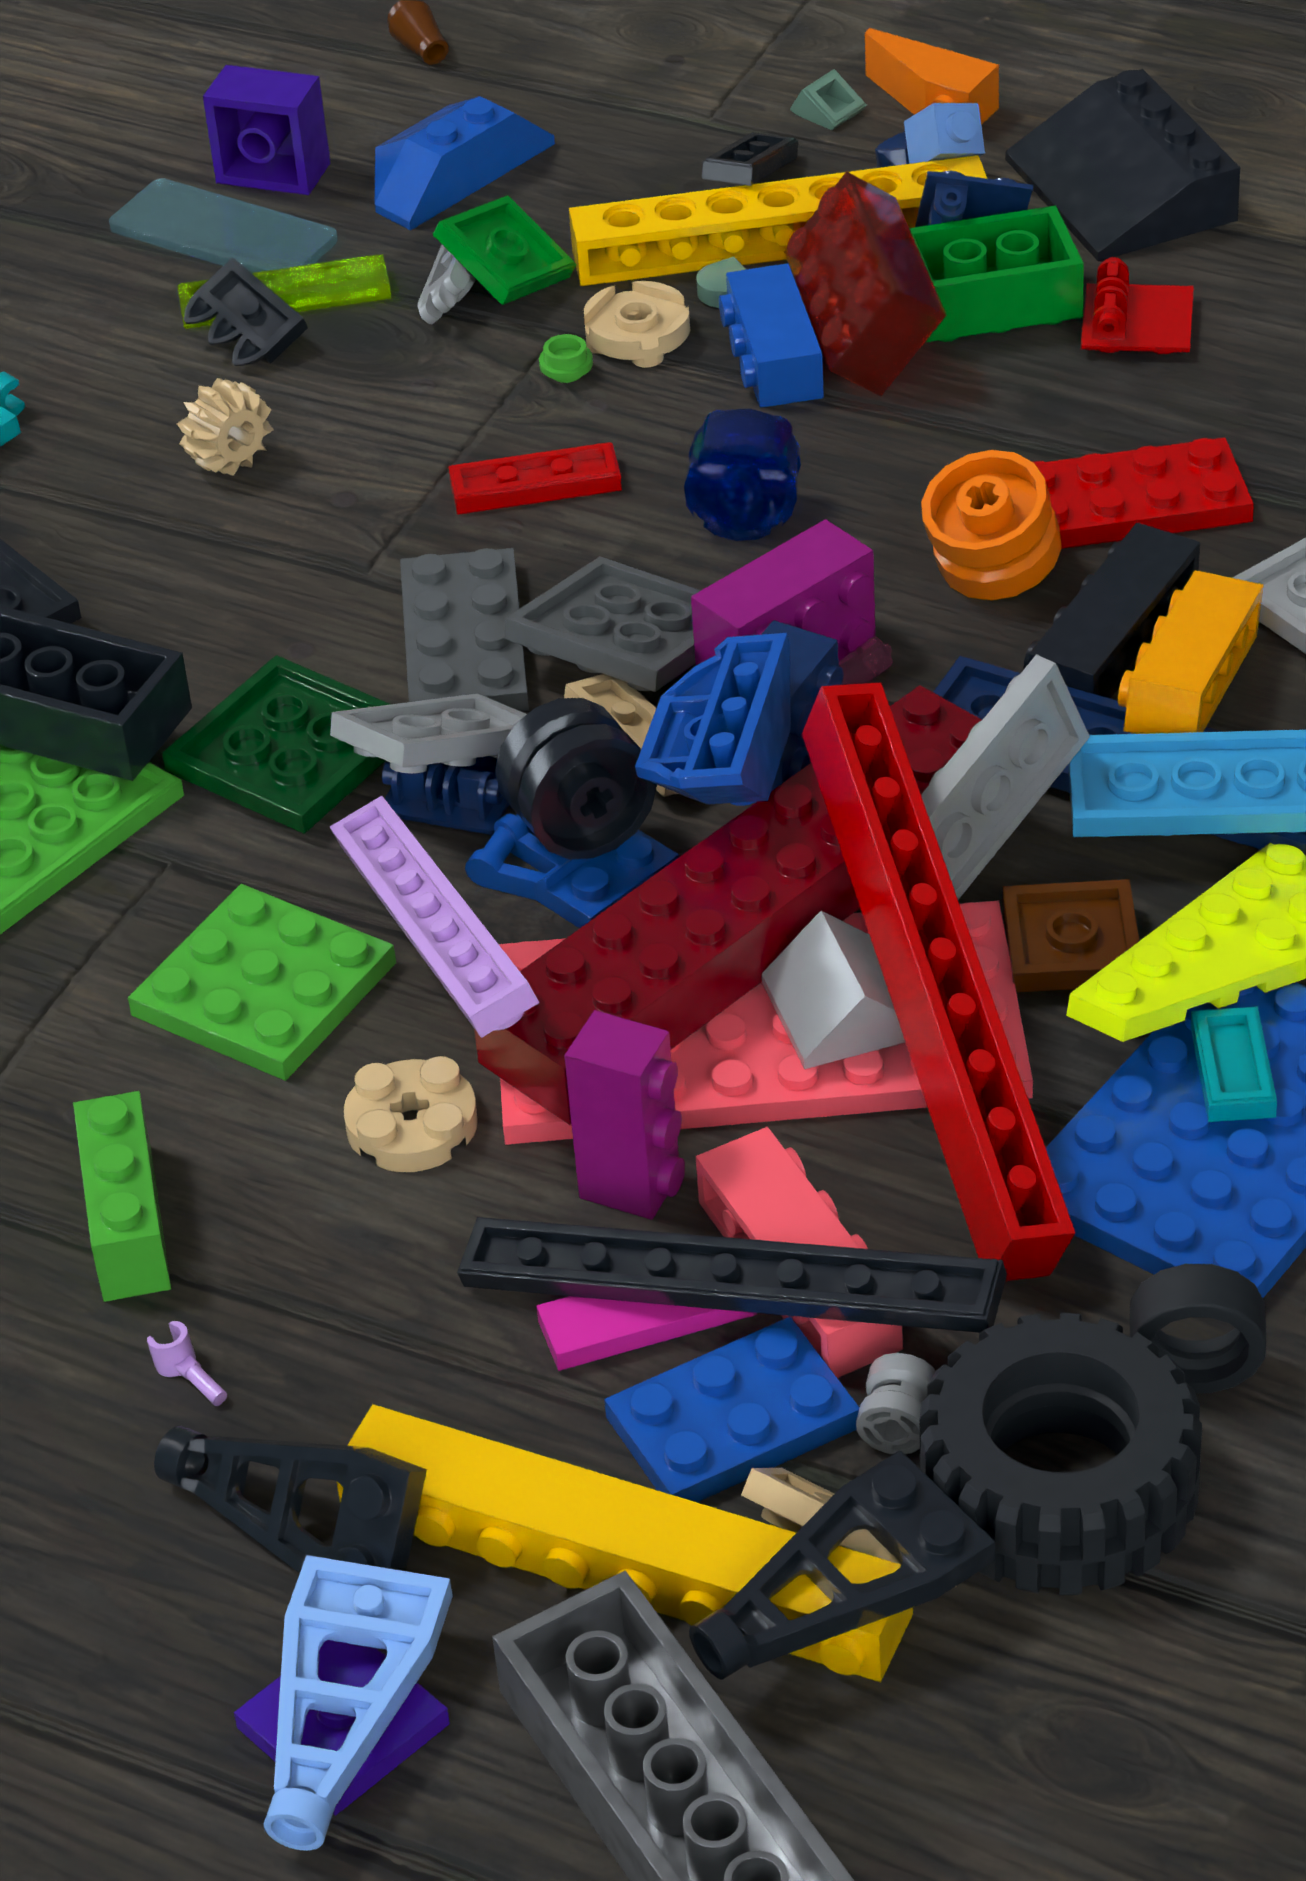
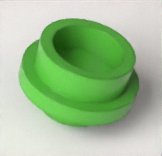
(565, 358)

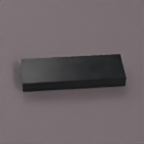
(750, 159)

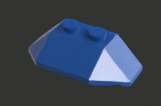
(451, 158)
(723, 724)

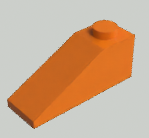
(927, 74)

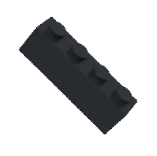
(1117, 609)

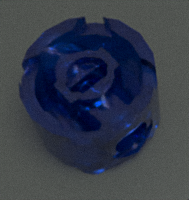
(742, 473)

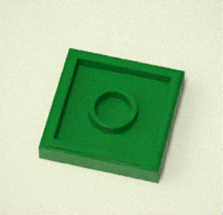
(504, 249)

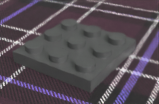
(612, 624)

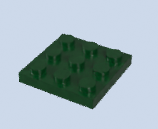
(274, 745)

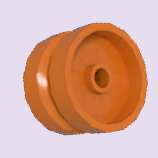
(991, 525)

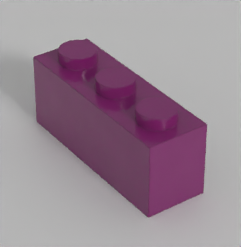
(624, 1114)

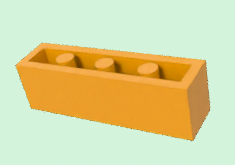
(1191, 655)

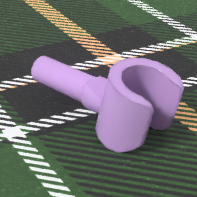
(180, 1359)

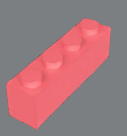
(763, 1194)

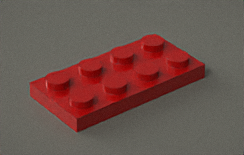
(1160, 486)

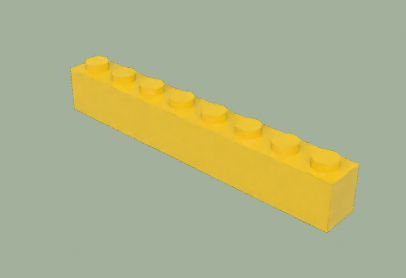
(593, 1526)

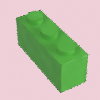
(121, 1196)

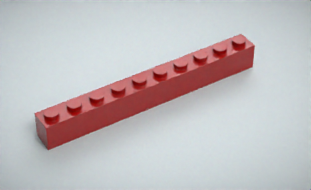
(936, 983)

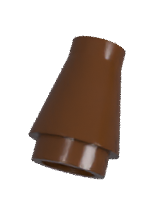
(416, 28)

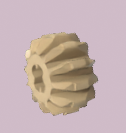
(225, 426)

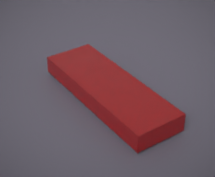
(535, 478)

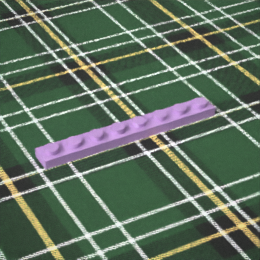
(435, 918)

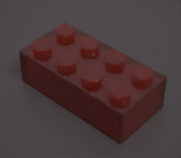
(864, 283)

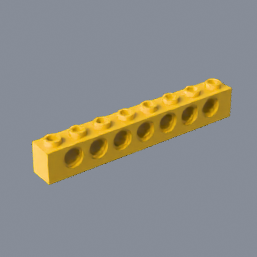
(711, 225)

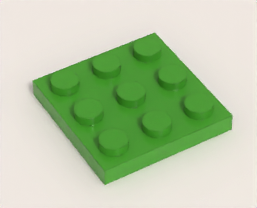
(262, 981)

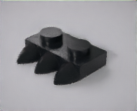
(244, 310)

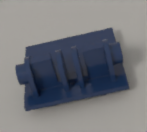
(957, 197)
(448, 795)

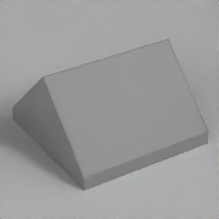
(832, 993)

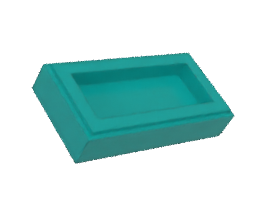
(1233, 1064)

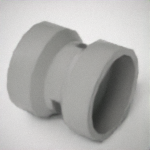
(892, 1412)

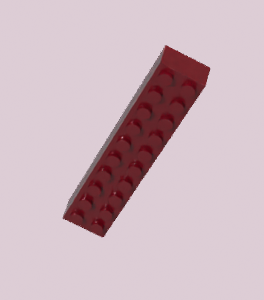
(704, 922)

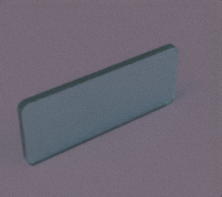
(220, 228)

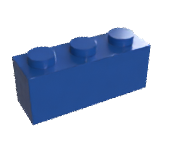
(772, 335)

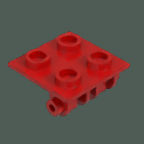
(1134, 315)

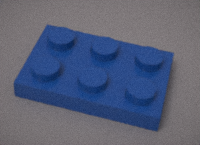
(732, 1412)

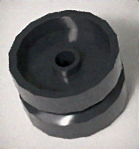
(574, 778)

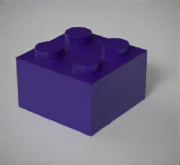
(267, 129)

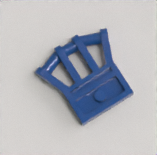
(568, 887)

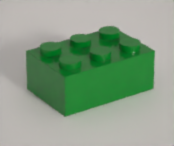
(1002, 272)

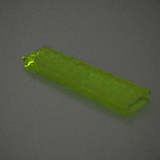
(316, 284)

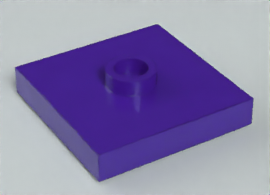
(352, 1665)

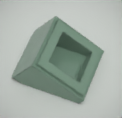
(828, 101)

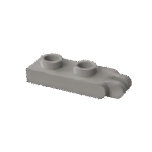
(444, 287)

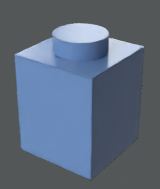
(944, 132)

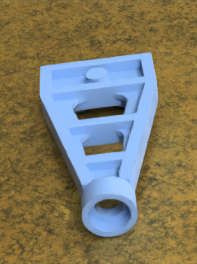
(359, 1608)

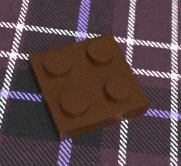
(1066, 931)

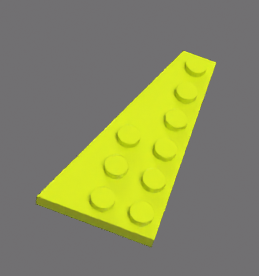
(1224, 941)

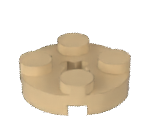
(637, 322)
(386, 1091)

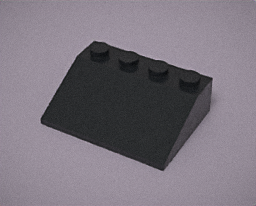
(1128, 168)

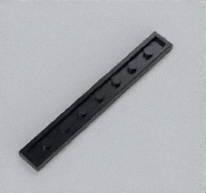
(735, 1274)

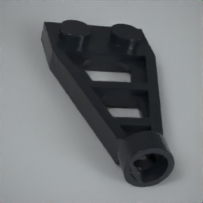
(375, 1507)
(904, 1513)

